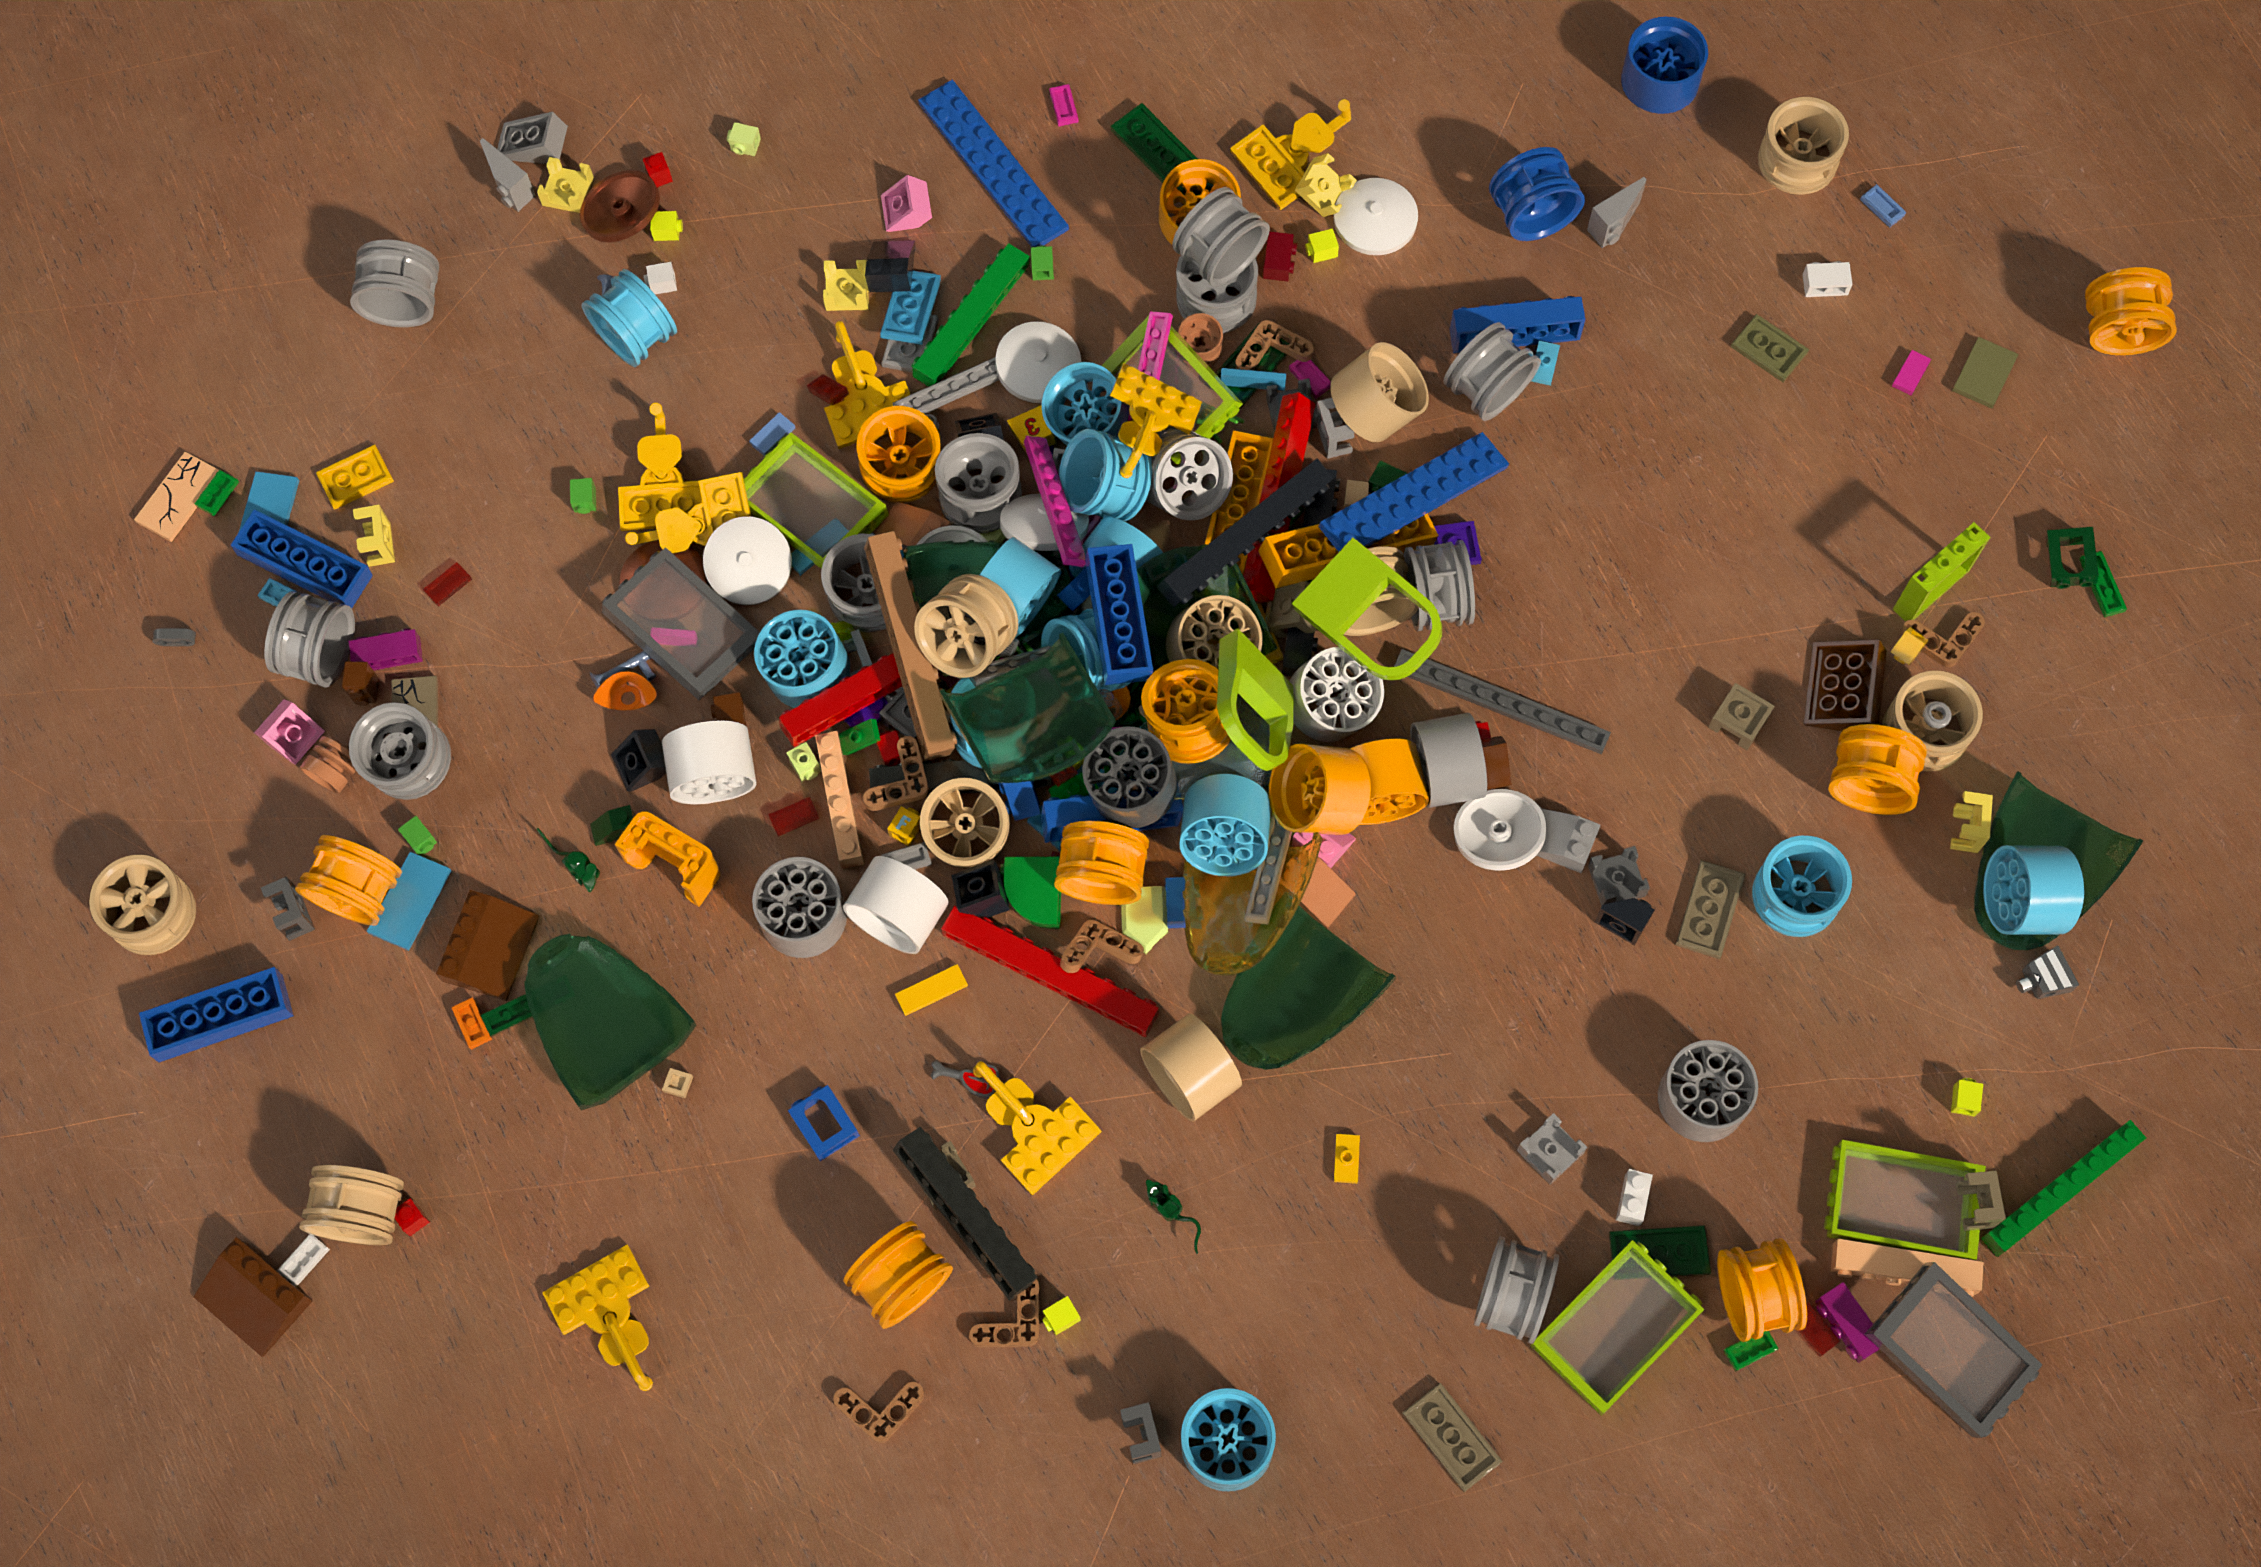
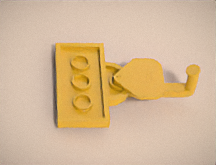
(1273, 162)
(866, 391)
(1153, 410)
(659, 455)
(721, 501)
(1046, 1143)
(594, 1298)

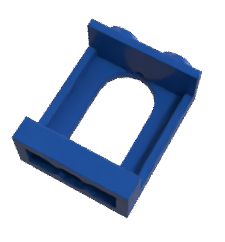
(837, 1141)

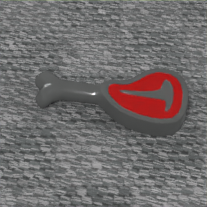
(973, 1084)

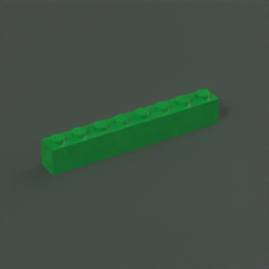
(970, 316)
(2063, 1188)

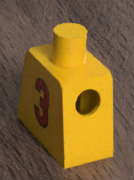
(1031, 424)

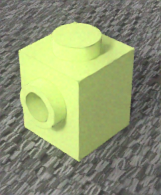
(744, 139)
(804, 762)

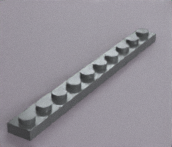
(1508, 704)

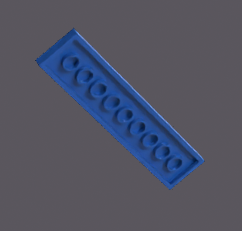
(993, 164)
(1415, 493)

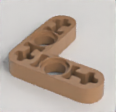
(1267, 340)
(1951, 645)
(906, 785)
(1098, 939)
(1015, 1328)
(874, 1418)

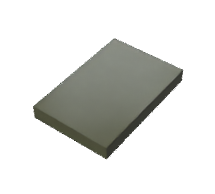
(1769, 348)
(1985, 372)

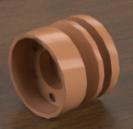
(1204, 332)
(329, 766)

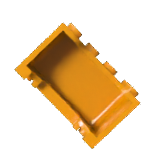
(651, 836)

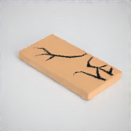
(175, 497)

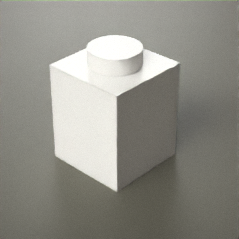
(661, 278)

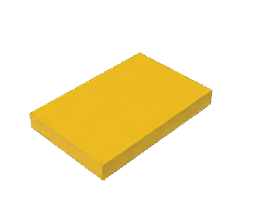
(354, 477)

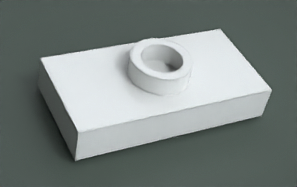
(303, 1259)

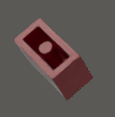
(1278, 256)

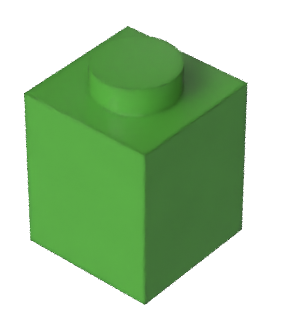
(1042, 263)
(583, 495)
(417, 836)

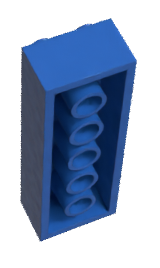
(1528, 321)
(301, 559)
(1118, 614)
(1060, 812)
(216, 1014)

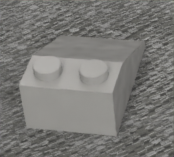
(533, 138)
(511, 179)
(1614, 213)
(1568, 839)

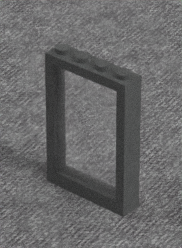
(681, 623)
(1954, 1350)

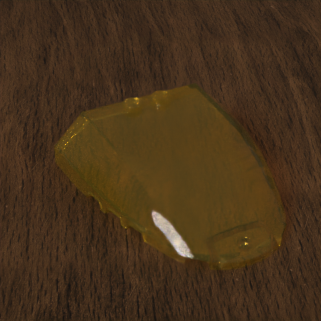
(1217, 907)

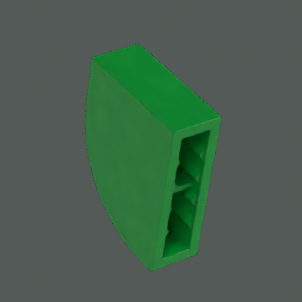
(1032, 889)

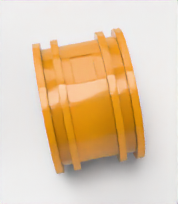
(1183, 710)
(897, 1274)

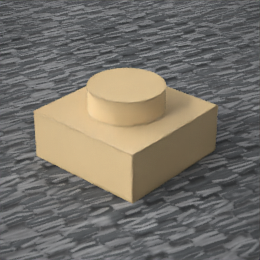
(677, 1083)

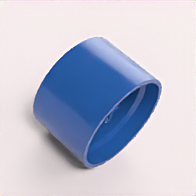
(1669, 44)

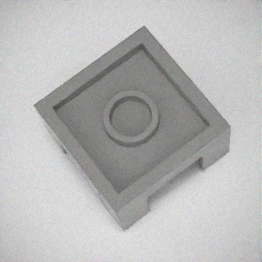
(1330, 433)
(1551, 1149)

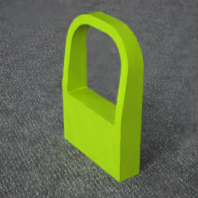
(1344, 594)
(1264, 688)

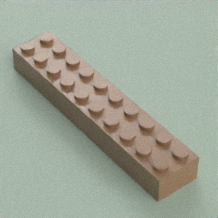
(915, 670)

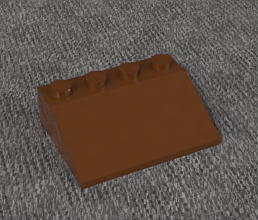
(1845, 684)
(487, 945)
(251, 1296)

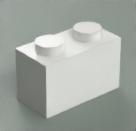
(1827, 279)
(1634, 1197)

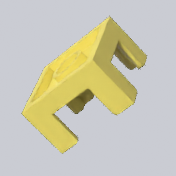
(1322, 186)
(565, 187)
(845, 287)
(377, 534)
(1980, 822)

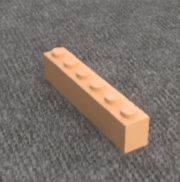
(839, 800)
(1900, 1265)

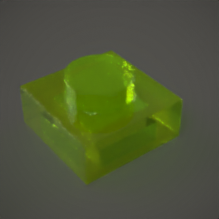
(843, 629)

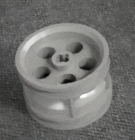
(1228, 310)
(1214, 472)
(981, 501)
(1445, 579)

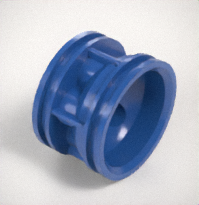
(1536, 194)

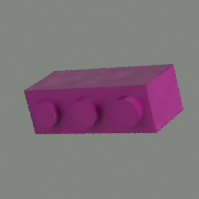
(387, 649)
(1847, 1321)

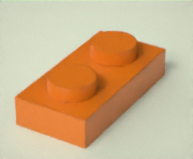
(471, 1023)

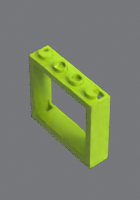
(1941, 572)

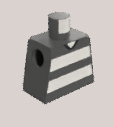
(2048, 975)

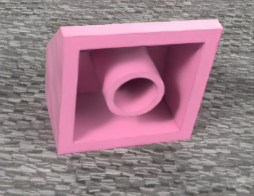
(906, 204)
(289, 731)
(1331, 847)

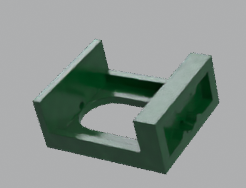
(2067, 537)

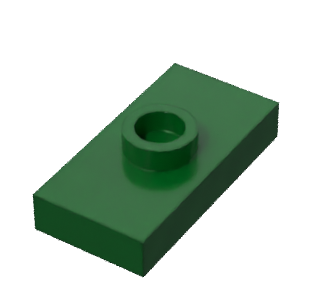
(216, 493)
(859, 737)
(1072, 787)
(1745, 1353)

